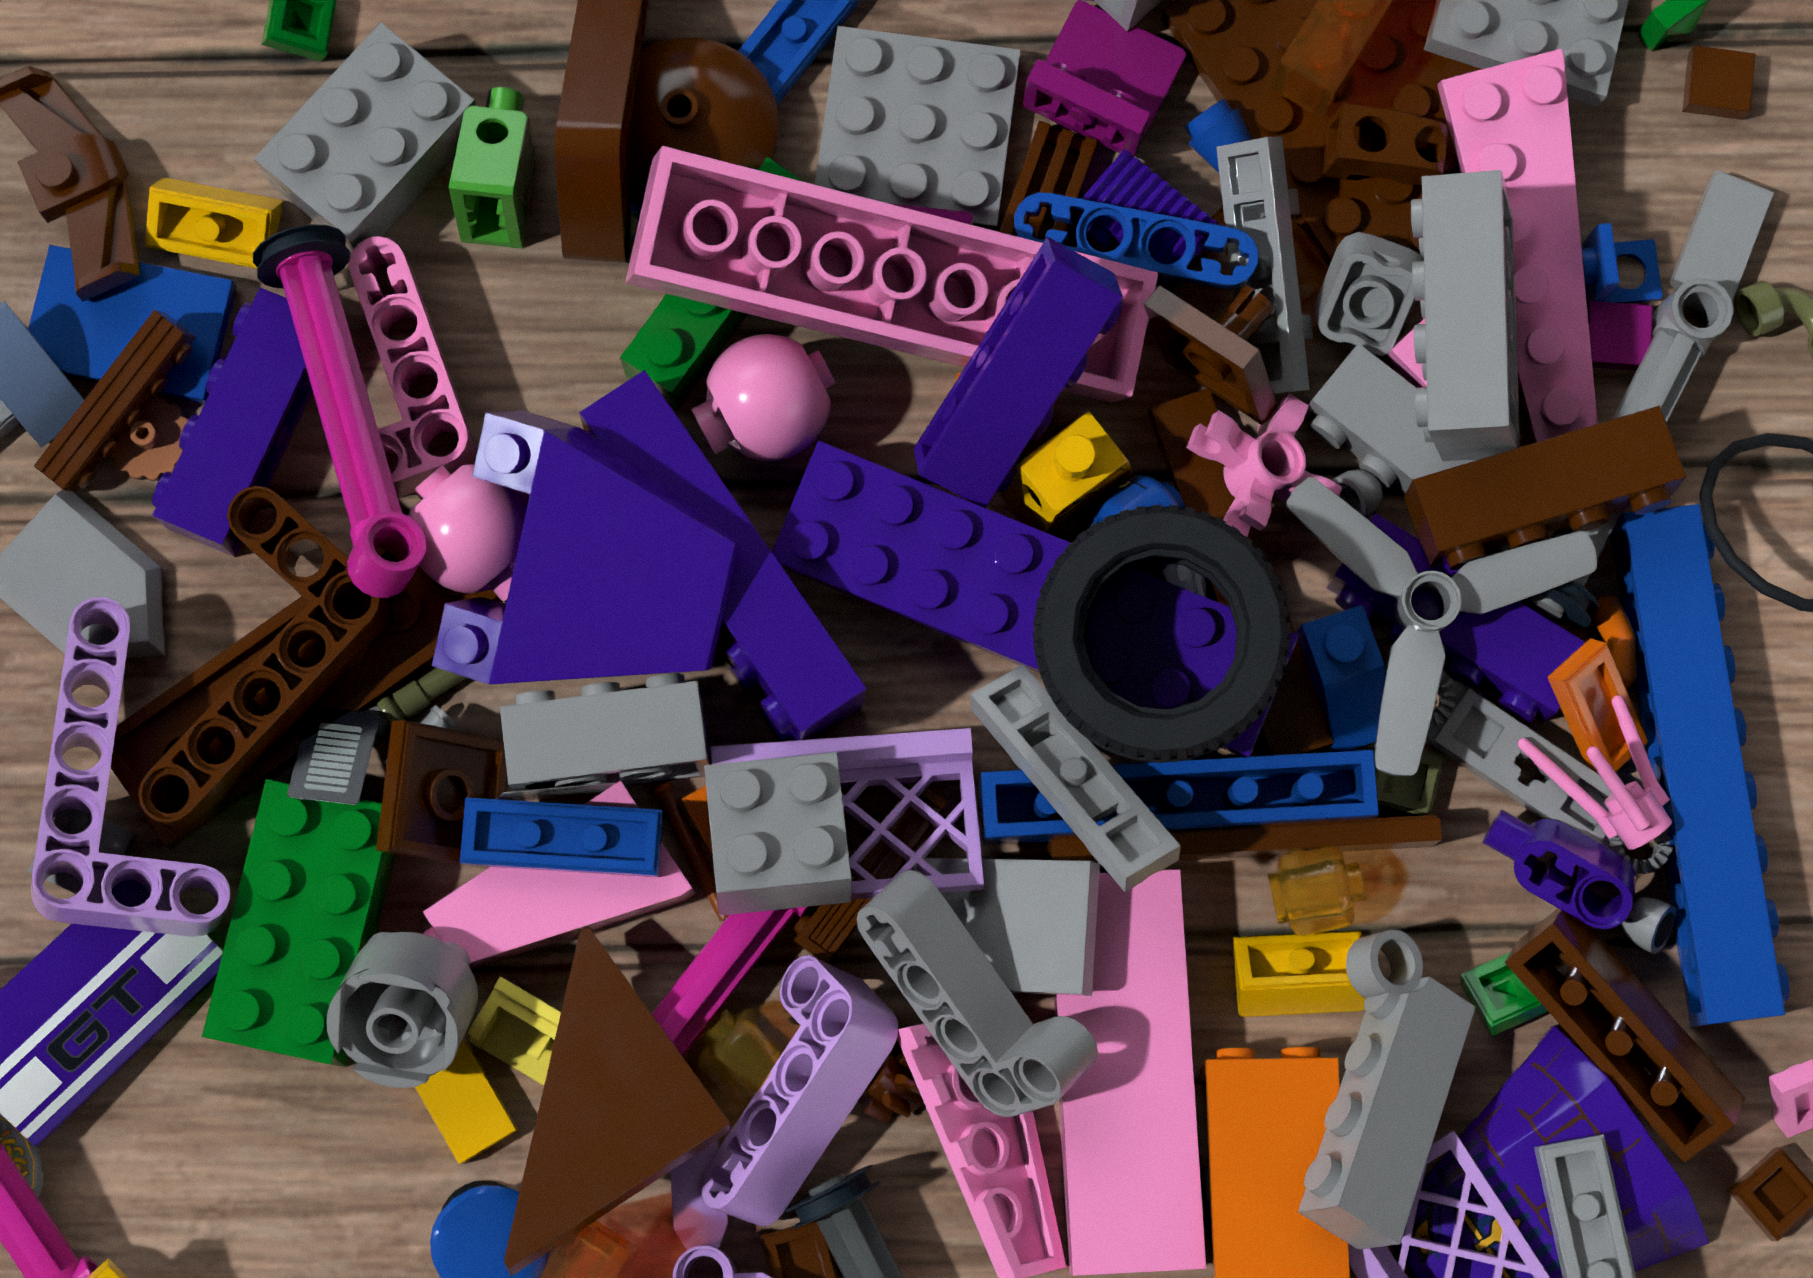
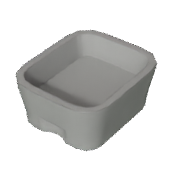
(1367, 293)

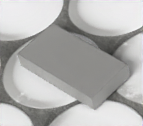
(1722, 232)

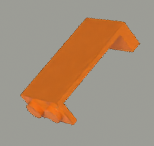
(1261, 1141)

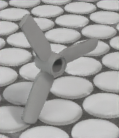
(1418, 653)

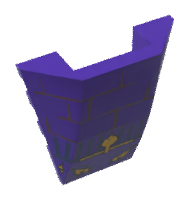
(1544, 1102)

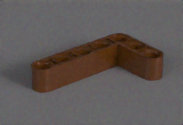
(596, 127)
(272, 667)

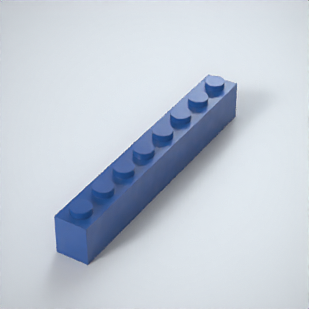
(1695, 752)

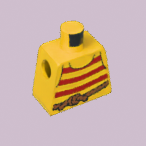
(1066, 475)

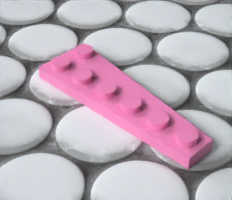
(1520, 123)

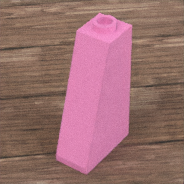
(526, 909)

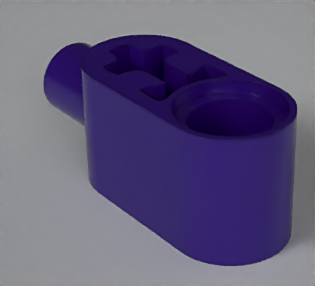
(1550, 879)

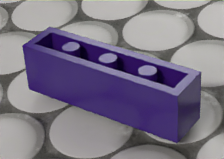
(1018, 373)
(241, 428)
(1502, 649)

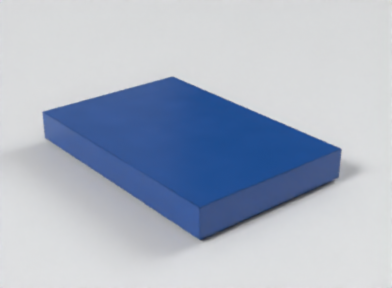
(93, 333)

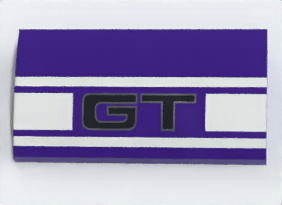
(89, 1011)

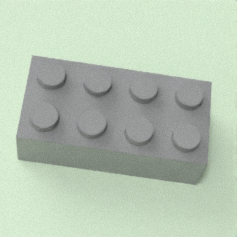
(1468, 315)

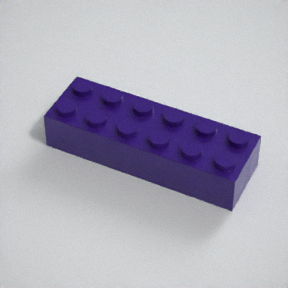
(766, 622)

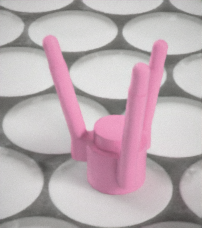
(1633, 811)

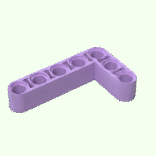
(87, 792)

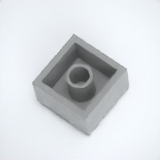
(778, 833)

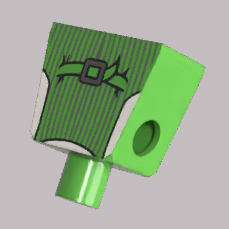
(493, 171)

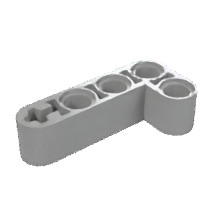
(966, 1003)

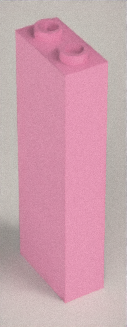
(1133, 1111)

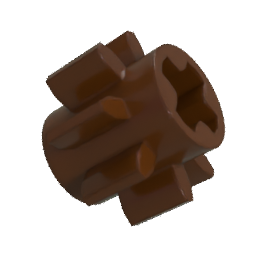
(891, 1089)

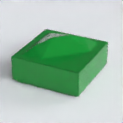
(1670, 19)
(299, 27)
(1499, 996)

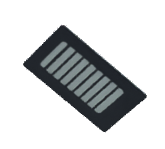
(333, 755)

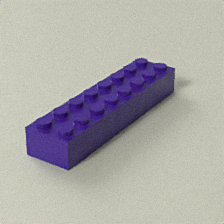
(982, 577)

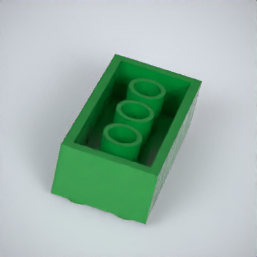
(297, 923)

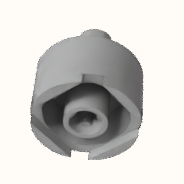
(403, 1008)

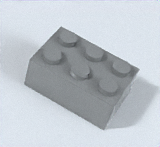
(368, 138)
(607, 735)

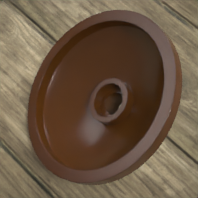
(730, 114)

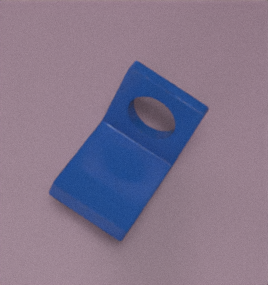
(1601, 268)

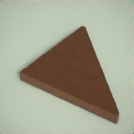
(610, 1113)

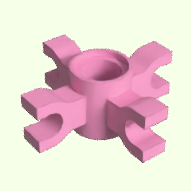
(1258, 466)

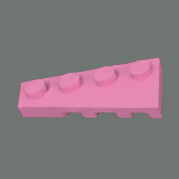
(993, 1161)

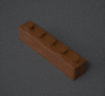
(116, 402)
(832, 924)

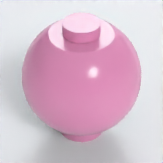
(765, 398)
(469, 530)

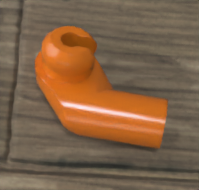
(1619, 635)

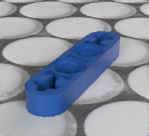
(1137, 233)

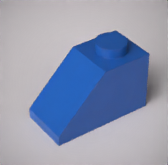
(1345, 675)

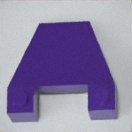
(604, 569)

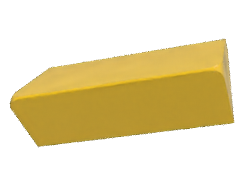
(209, 221)
(1294, 974)

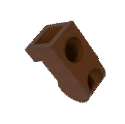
(1383, 145)

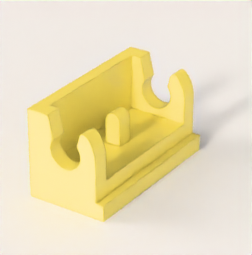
(517, 1029)

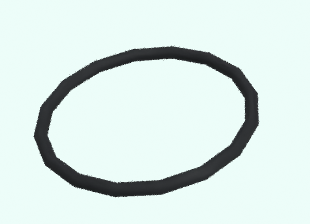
(1716, 534)

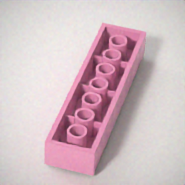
(852, 266)

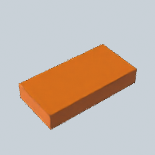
(1585, 694)

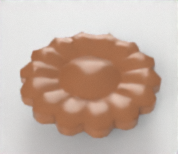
(152, 442)

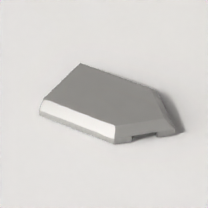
(75, 556)

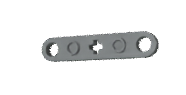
(1486, 744)

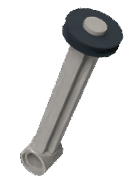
(1656, 383)

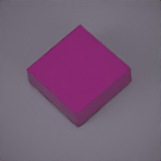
(1619, 334)

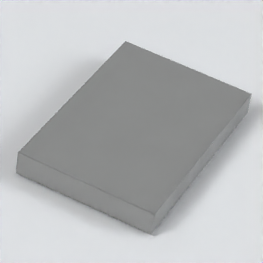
(1032, 921)

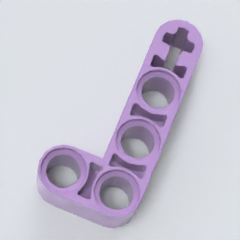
(807, 1095)

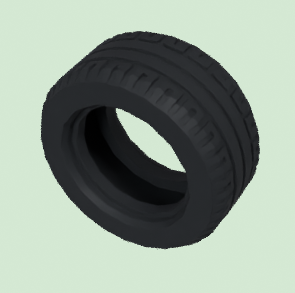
(1174, 538)

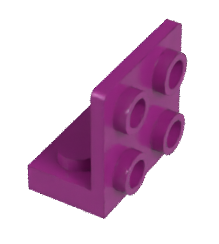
(1103, 79)

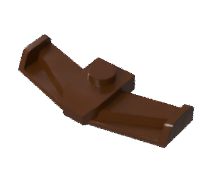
(76, 177)

